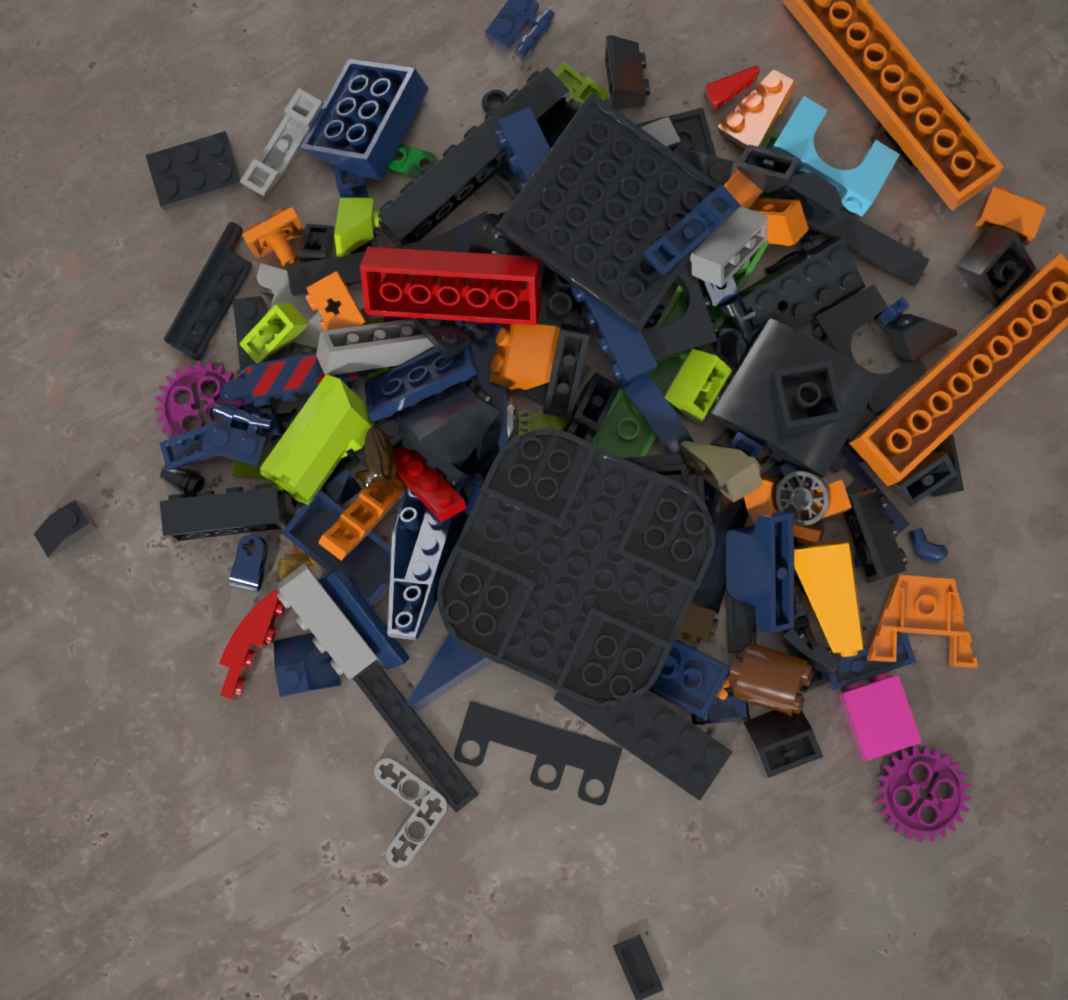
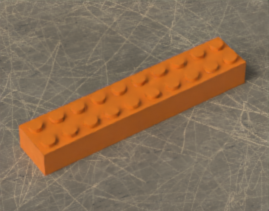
(900, 96)
(967, 374)

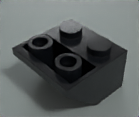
(782, 741)

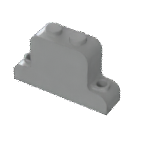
(276, 284)

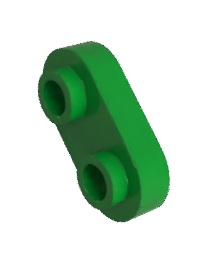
(411, 162)

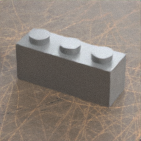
(729, 246)

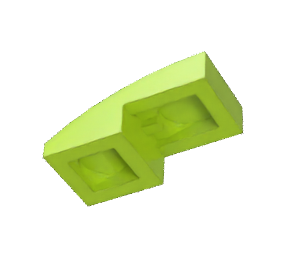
(579, 86)

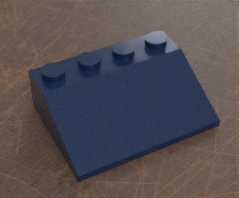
(366, 117)

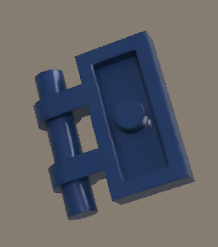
(512, 20)
(236, 443)

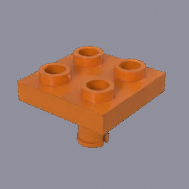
(275, 236)

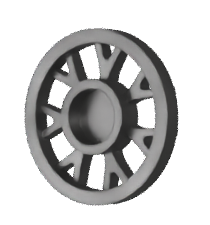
(512, 419)
(803, 497)

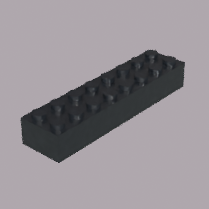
(468, 165)

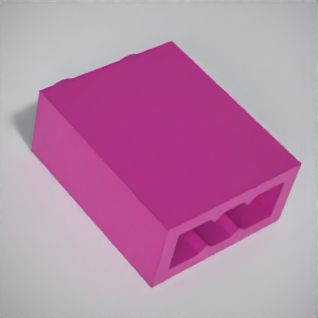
(879, 716)

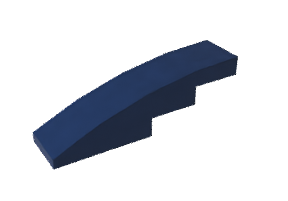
(187, 450)

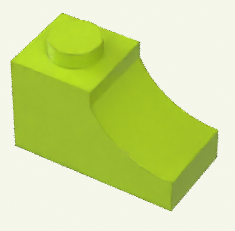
(274, 331)

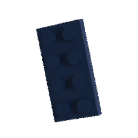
(415, 381)

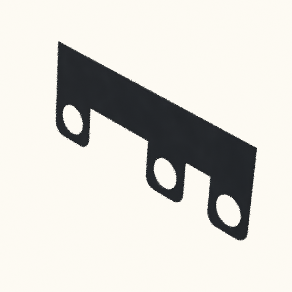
(549, 743)

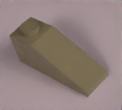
(723, 468)

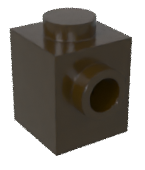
(698, 624)

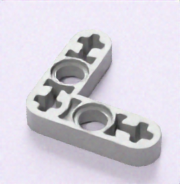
(418, 802)

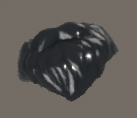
(731, 344)

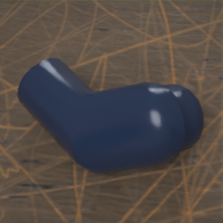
(925, 549)

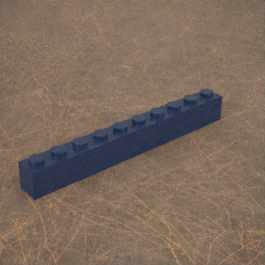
(621, 342)

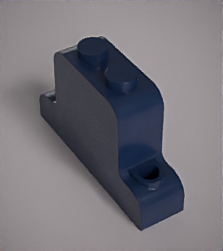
(763, 569)

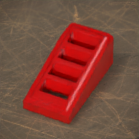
(726, 88)

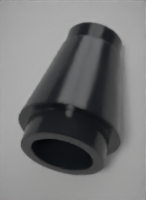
(183, 480)

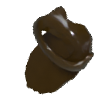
(379, 459)

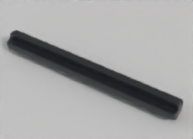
(227, 241)

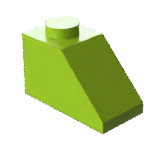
(355, 224)

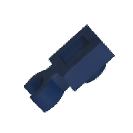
(892, 313)

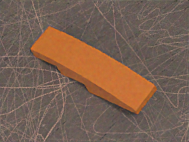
(362, 517)

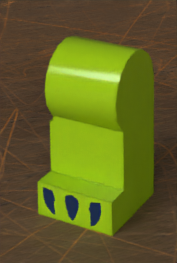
(533, 421)

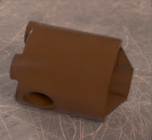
(770, 678)

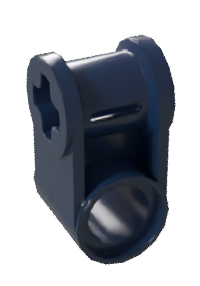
(248, 566)

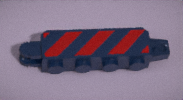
(281, 379)

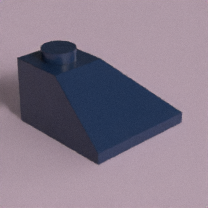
(302, 666)

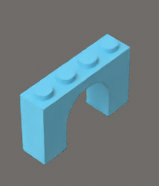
(855, 186)

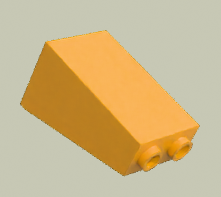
(831, 586)

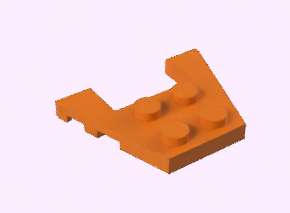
(923, 607)

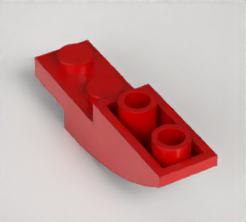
(253, 630)

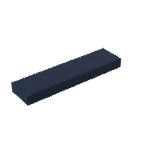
(363, 618)

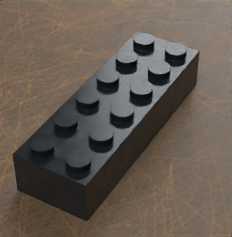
(658, 739)

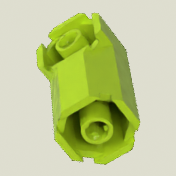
(317, 440)

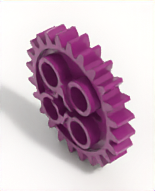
(177, 415)
(944, 810)

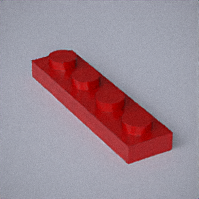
(427, 484)

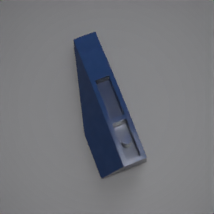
(417, 562)

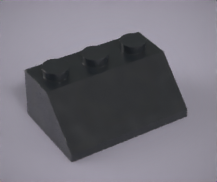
(874, 536)

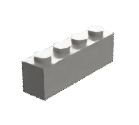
(370, 346)
(326, 621)

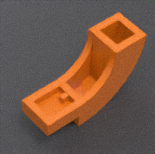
(763, 502)

